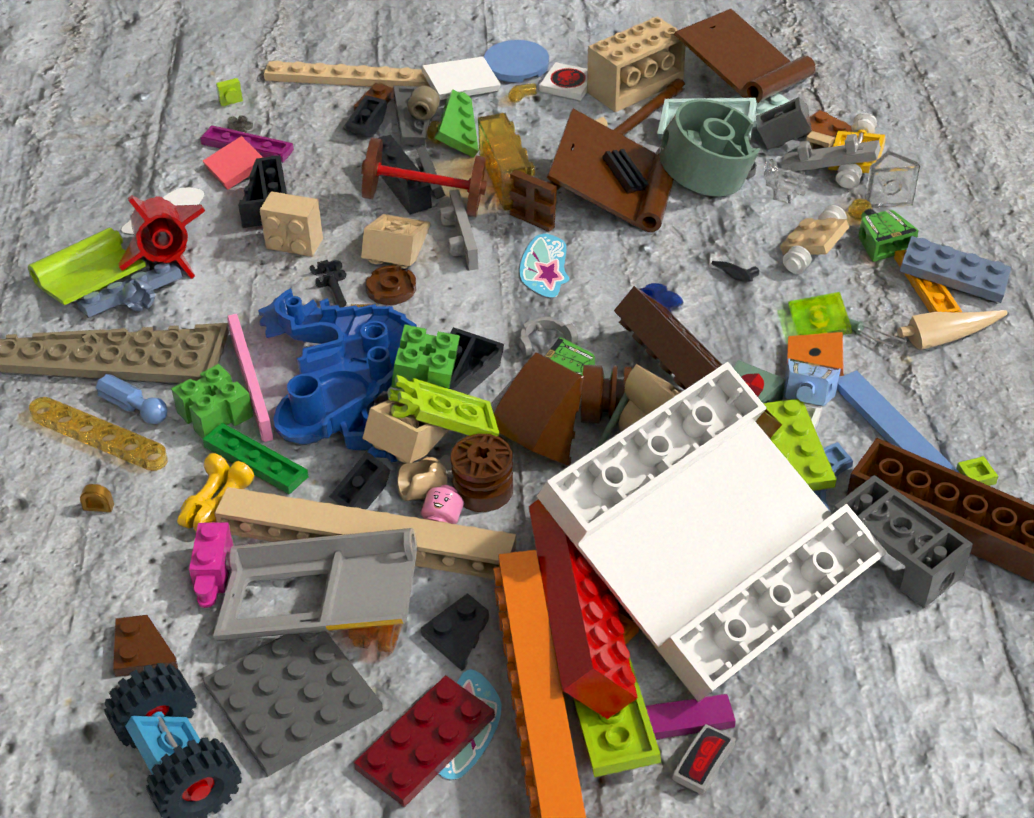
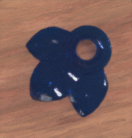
(660, 294)

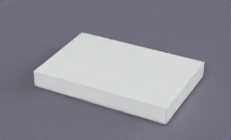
(466, 75)

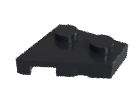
(457, 629)

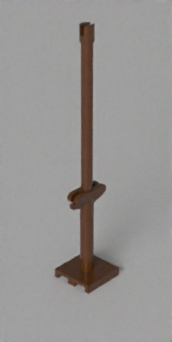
(536, 199)

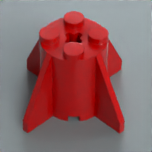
(160, 231)

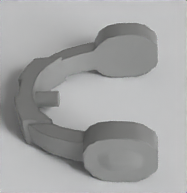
(569, 332)

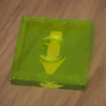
(819, 315)

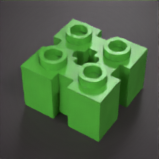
(426, 356)
(212, 401)

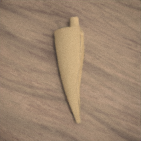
(944, 327)

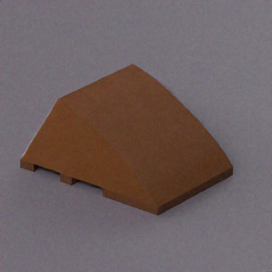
(540, 408)

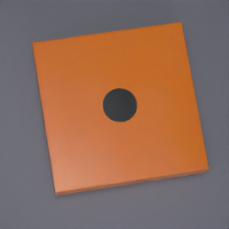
(818, 349)

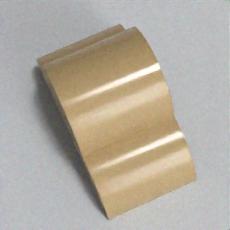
(645, 394)

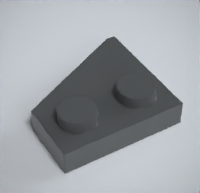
(425, 164)

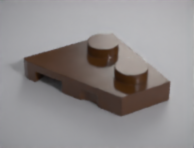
(139, 645)

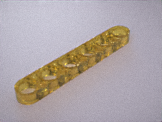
(100, 429)

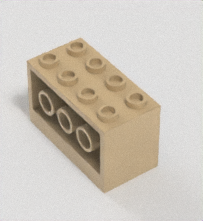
(635, 64)

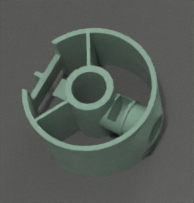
(708, 147)

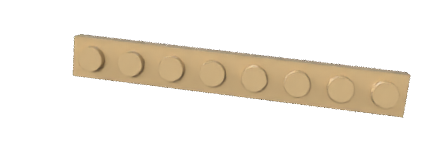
(343, 74)

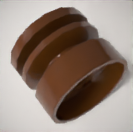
(601, 393)
(482, 472)

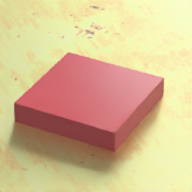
(232, 162)

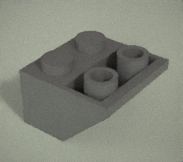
(784, 123)

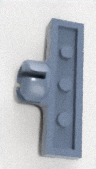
(132, 292)

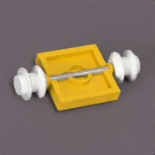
(864, 127)

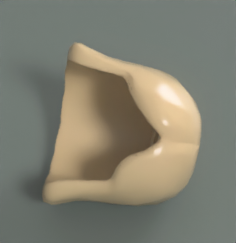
(419, 477)

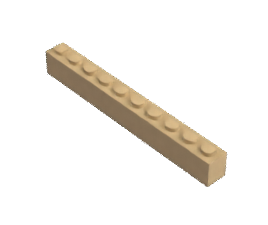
(439, 544)

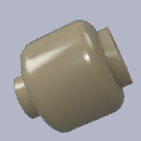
(423, 103)

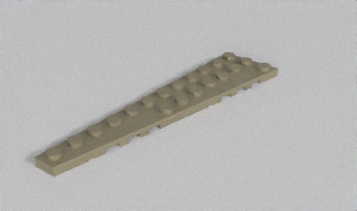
(138, 356)

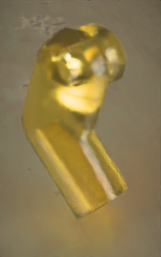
(518, 92)

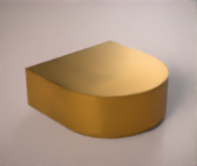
(96, 498)

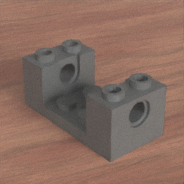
(929, 550)

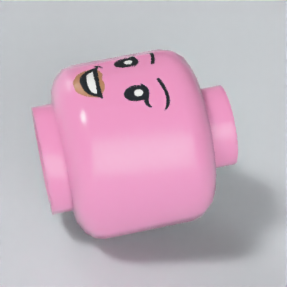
(442, 505)

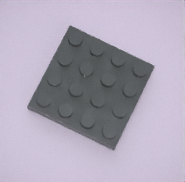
(292, 697)

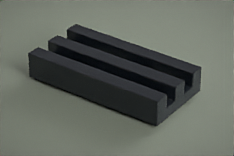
(625, 170)

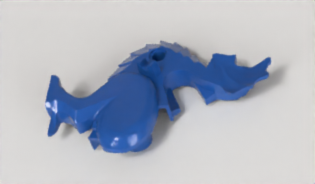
(339, 374)

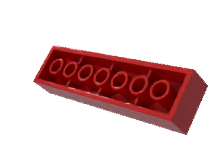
(582, 621)

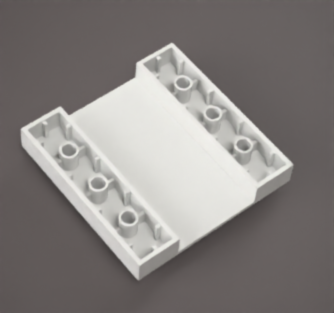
(707, 530)

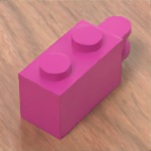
(208, 561)

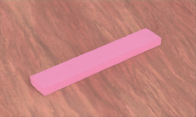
(250, 379)

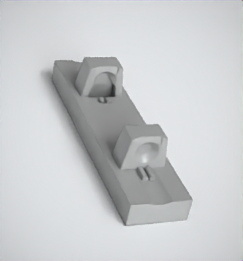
(849, 153)
(464, 243)

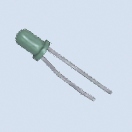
(858, 327)

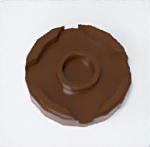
(391, 285)

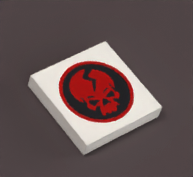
(565, 81)

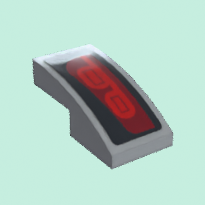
(703, 759)

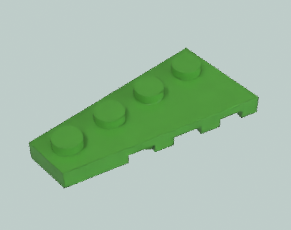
(458, 124)

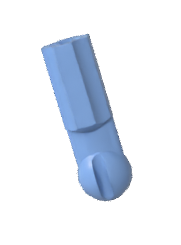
(130, 398)

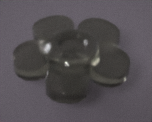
(240, 124)

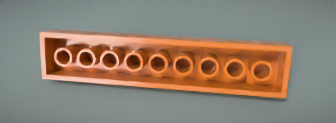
(536, 689)

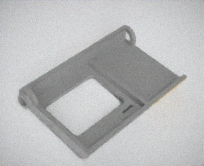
(364, 585)

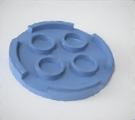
(517, 60)

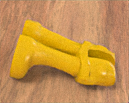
(200, 507)

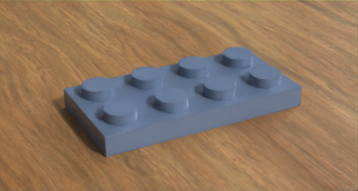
(956, 269)

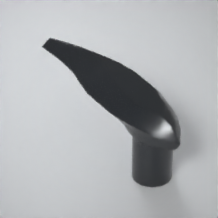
(737, 272)

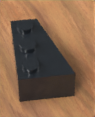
(264, 178)
(475, 360)

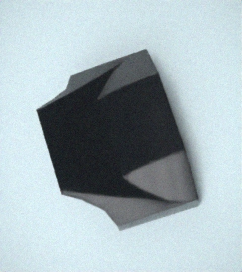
(367, 116)
(362, 483)

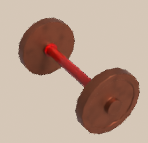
(373, 169)

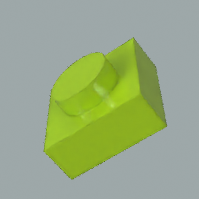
(229, 92)
(979, 470)

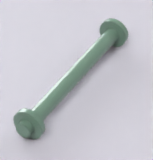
(612, 422)

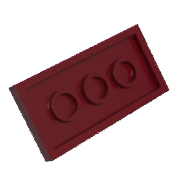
(424, 740)

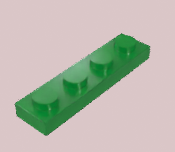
(263, 461)

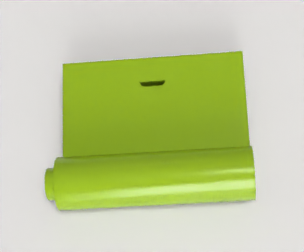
(82, 267)

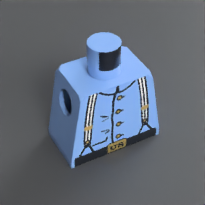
(810, 382)

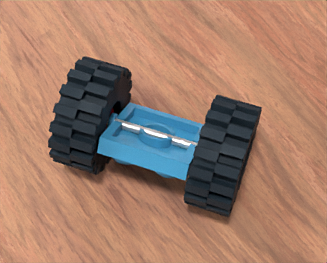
(187, 772)

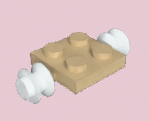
(813, 238)

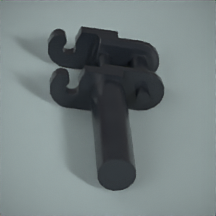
(332, 275)

